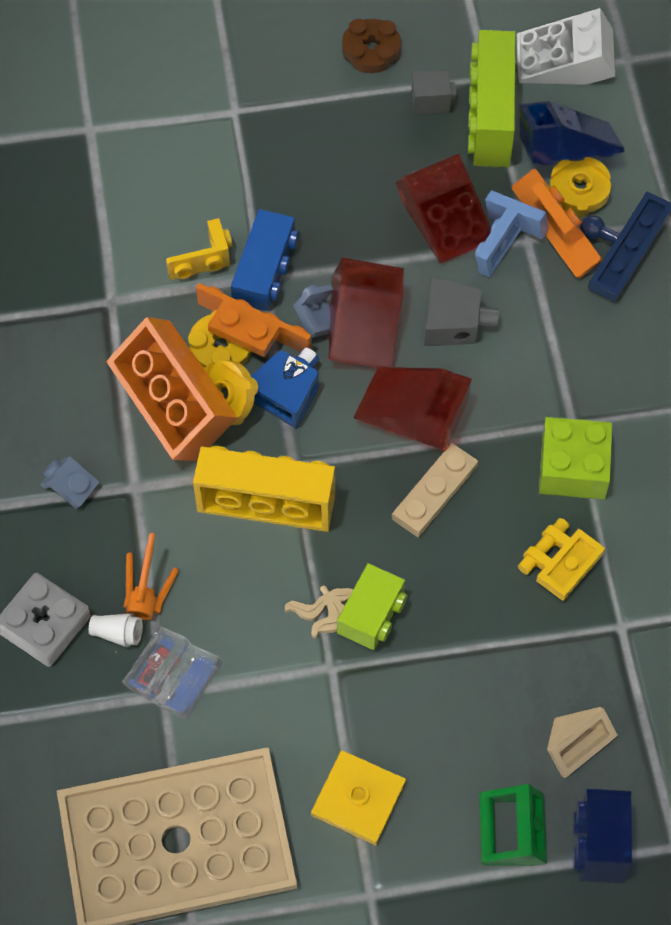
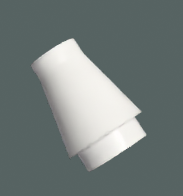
(118, 628)

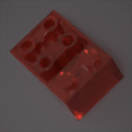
(445, 208)
(365, 312)
(416, 403)

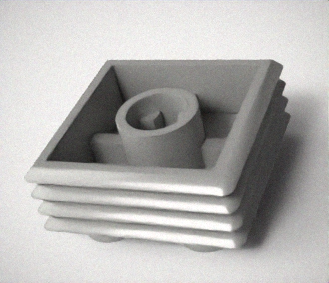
(43, 639)

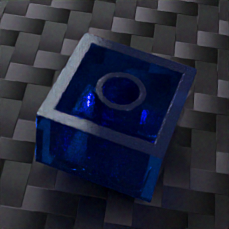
(604, 836)

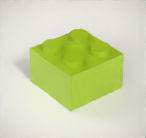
(575, 458)

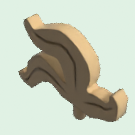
(332, 600)

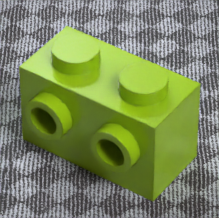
(371, 607)

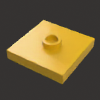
(358, 797)

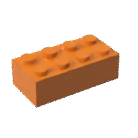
(171, 389)

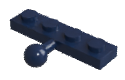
(628, 246)

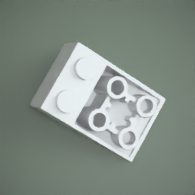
(567, 51)

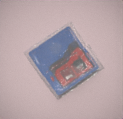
(172, 672)

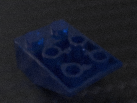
(560, 133)

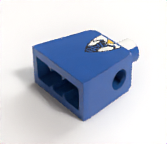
(287, 385)

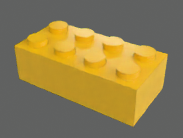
(264, 488)

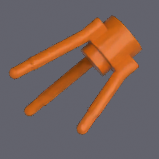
(142, 600)

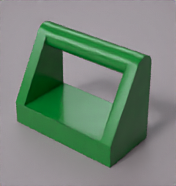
(530, 826)

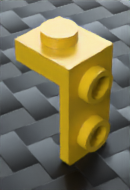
(203, 260)

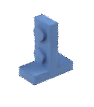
(510, 219)

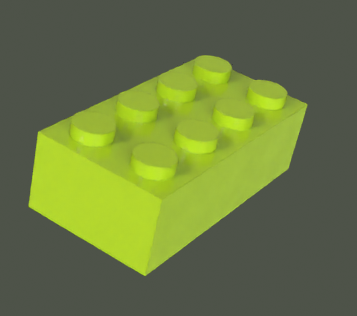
(492, 98)

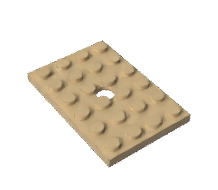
(118, 829)

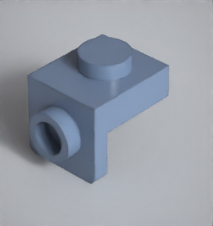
(314, 309)
(69, 480)

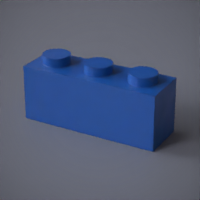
(265, 259)

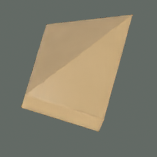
(579, 738)

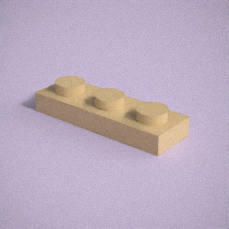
(434, 490)

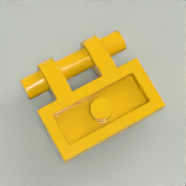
(569, 565)

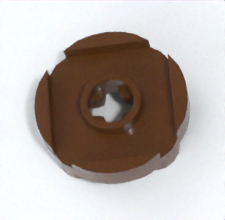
(375, 31)

